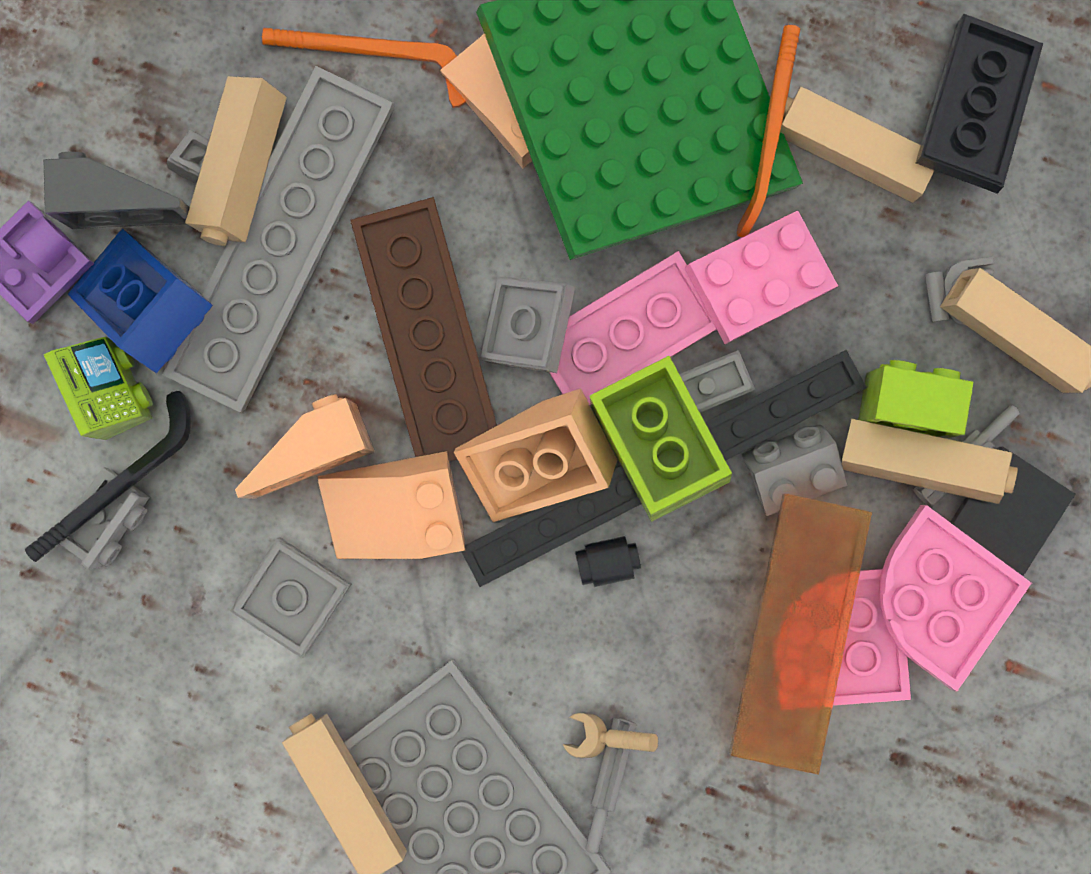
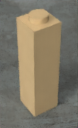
(855, 144)
(236, 160)
(1020, 330)
(928, 461)
(344, 795)

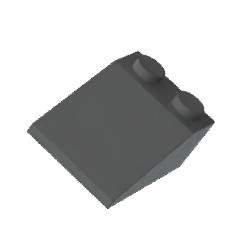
(97, 196)

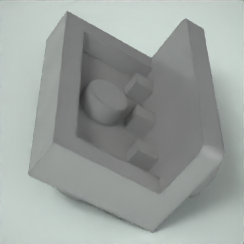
(795, 465)
(99, 537)

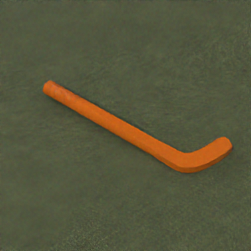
(418, 51)
(773, 125)

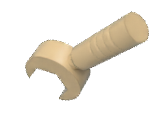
(598, 737)

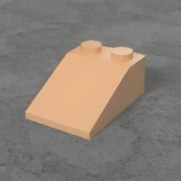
(480, 84)
(313, 445)
(539, 457)
(394, 510)

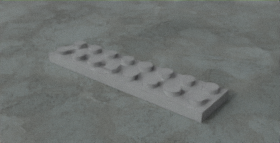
(290, 228)

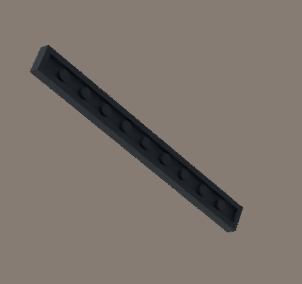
(733, 433)

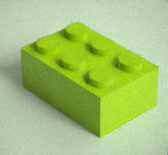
(660, 438)

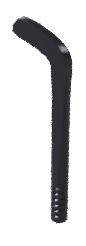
(175, 439)

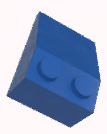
(139, 301)

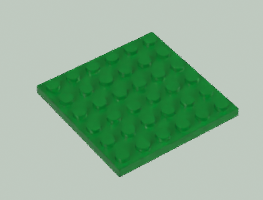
(635, 111)

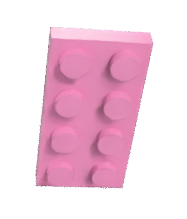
(632, 328)

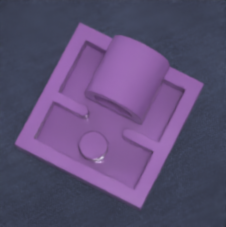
(36, 262)

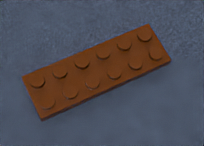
(424, 327)

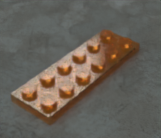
(800, 633)

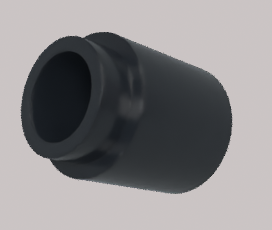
(607, 561)

